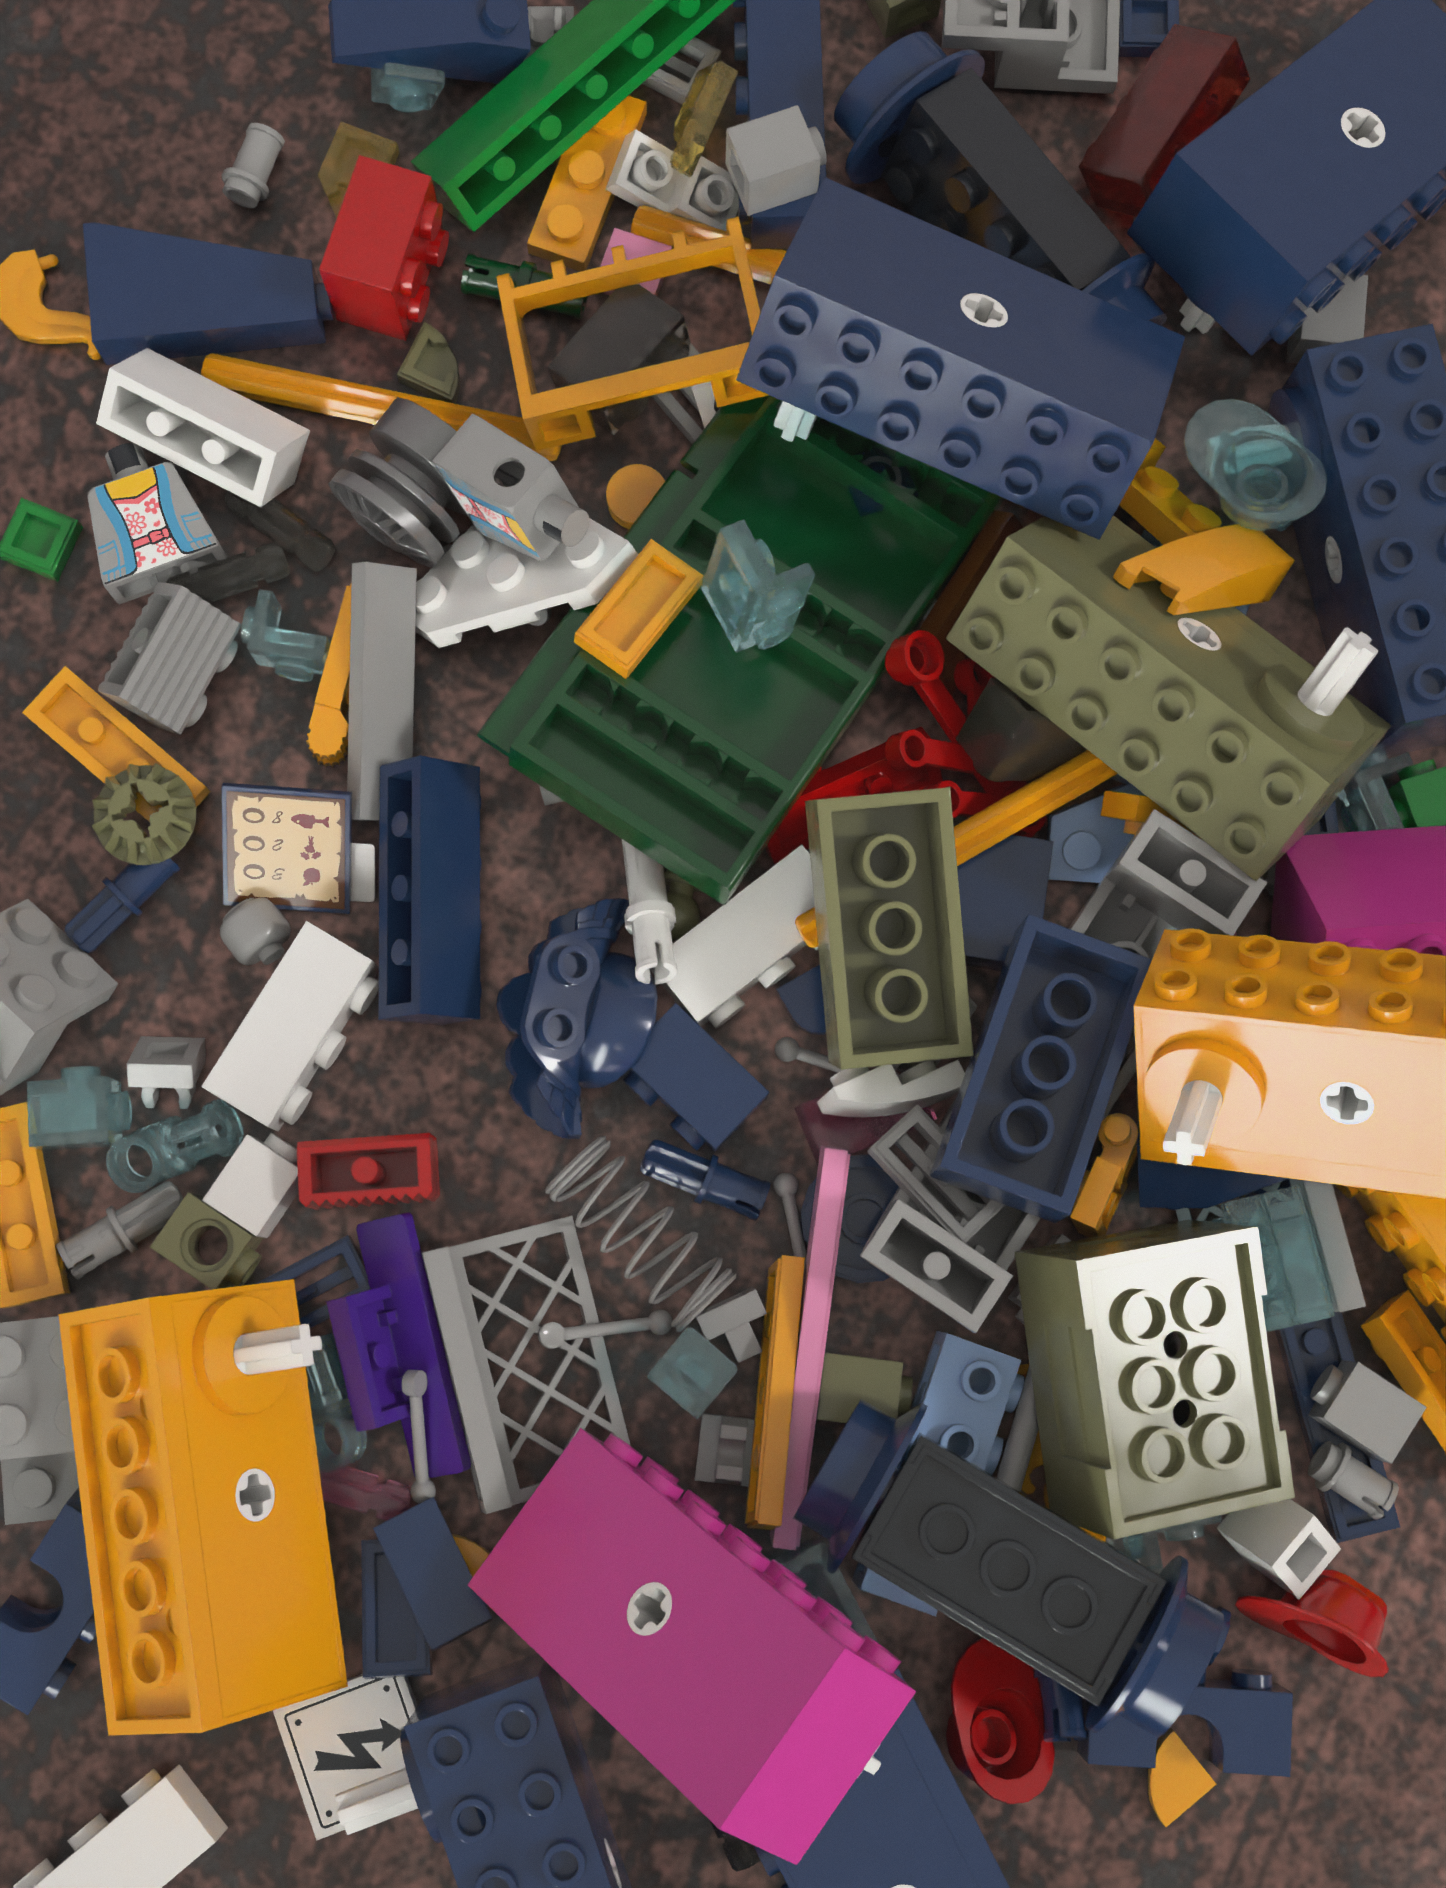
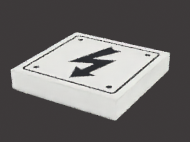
(344, 1742)

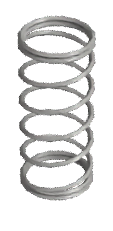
(576, 1169)

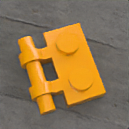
(1107, 1181)

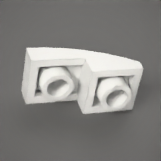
(646, 178)
(883, 1093)

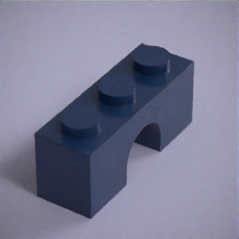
(36, 1639)
(1245, 1722)

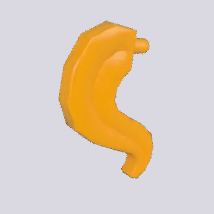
(23, 307)

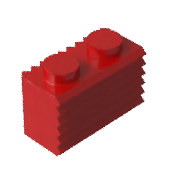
(368, 1170)

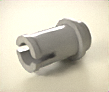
(248, 176)
(1350, 1478)

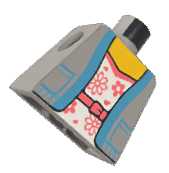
(533, 507)
(146, 526)

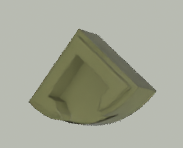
(431, 366)

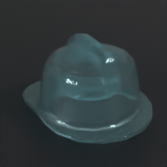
(1254, 465)

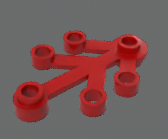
(918, 662)

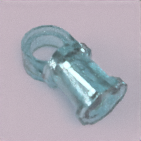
(161, 1143)
(331, 1405)

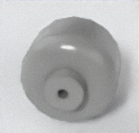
(255, 931)

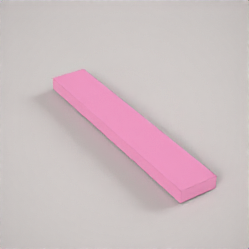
(812, 1334)

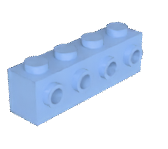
(965, 1399)

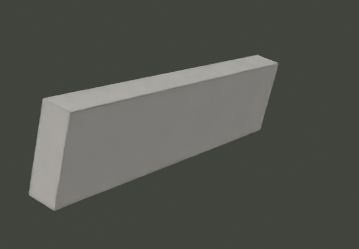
(379, 678)

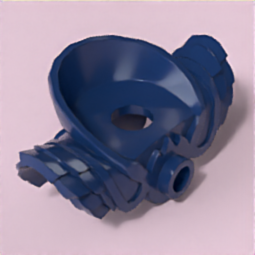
(574, 1016)

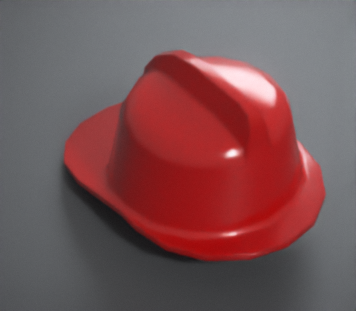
(1331, 1617)
(998, 1724)

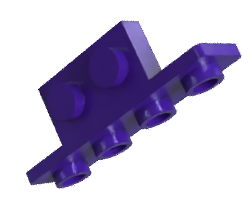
(393, 1331)

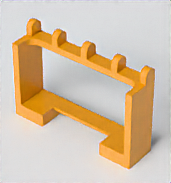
(564, 412)

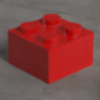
(384, 248)

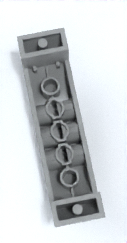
(1154, 885)

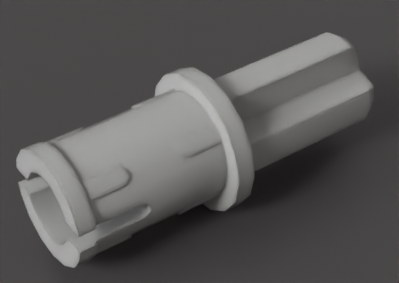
(119, 1229)

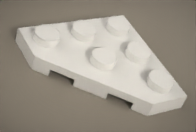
(503, 588)

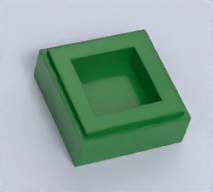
(39, 539)

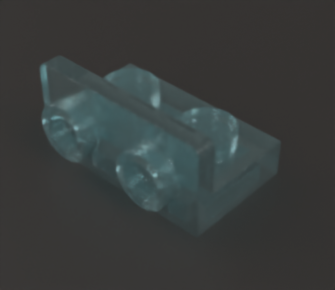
(748, 595)

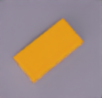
(638, 609)

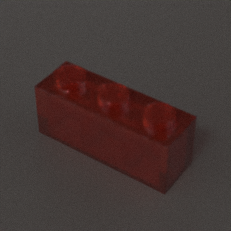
(1175, 99)

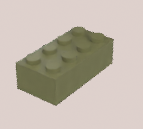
(889, 928)

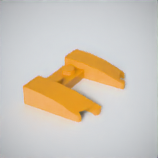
(1199, 560)

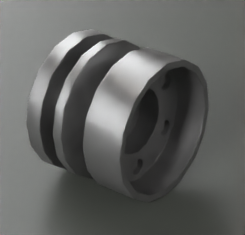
(404, 494)

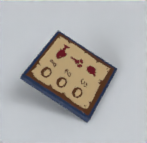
(287, 847)

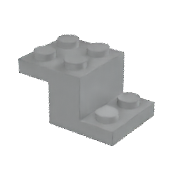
(1040, 41)
(42, 989)
(34, 1422)

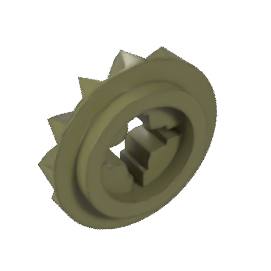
(168, 827)

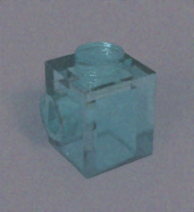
(77, 1110)

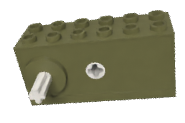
(1182, 706)

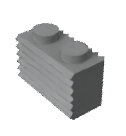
(171, 658)

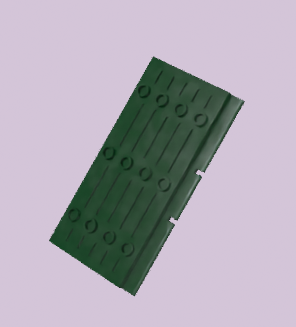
(718, 744)

